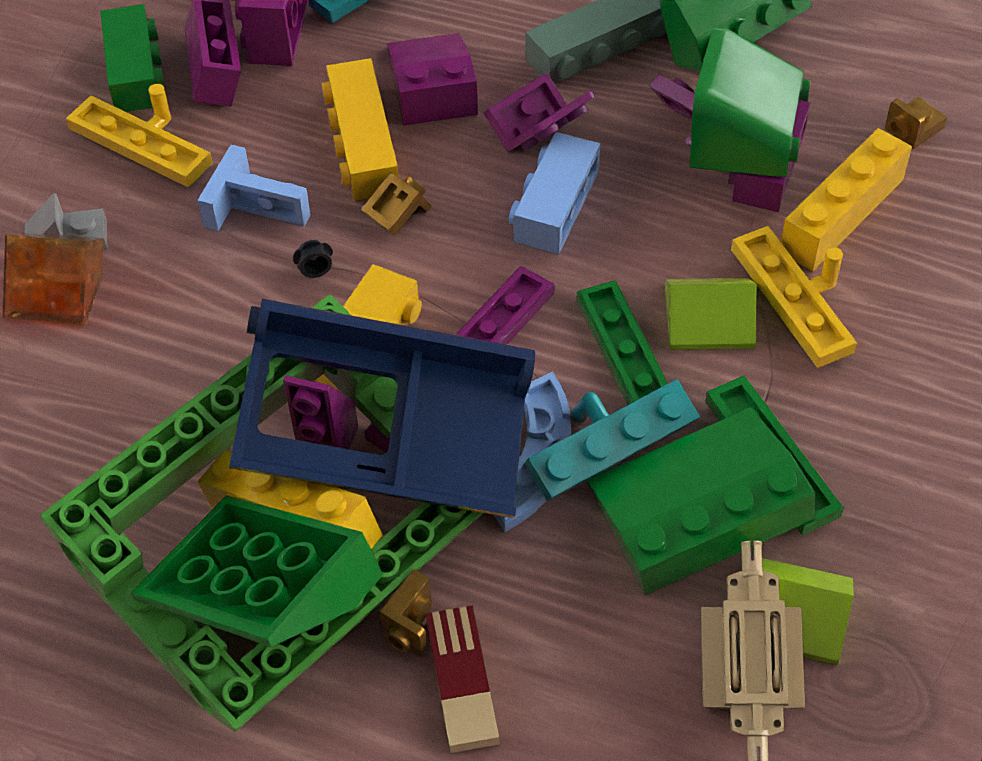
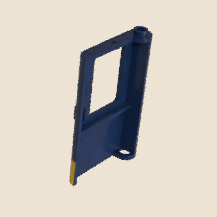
(452, 413)

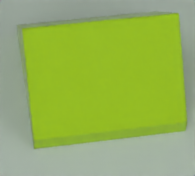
(711, 313)
(824, 606)

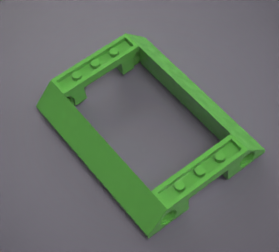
(121, 492)

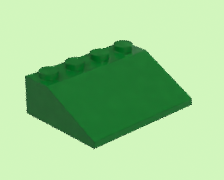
(692, 21)
(702, 499)
(262, 572)

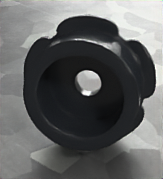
(313, 258)

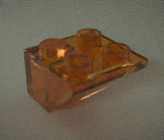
(51, 277)

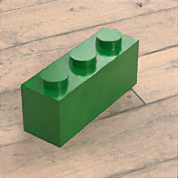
(131, 56)

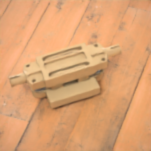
(753, 654)

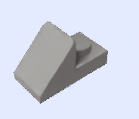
(52, 221)

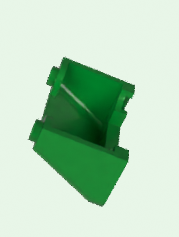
(745, 108)

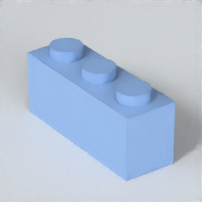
(555, 192)

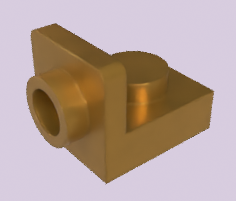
(914, 121)
(395, 202)
(405, 612)

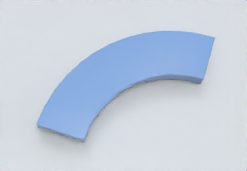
(546, 423)

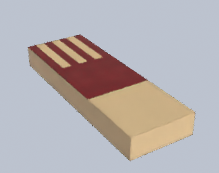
(462, 679)

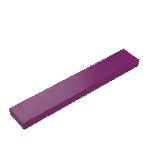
(497, 319)

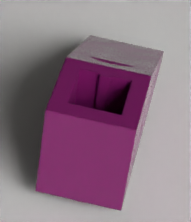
(320, 413)

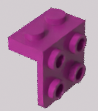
(533, 113)

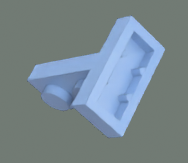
(238, 189)

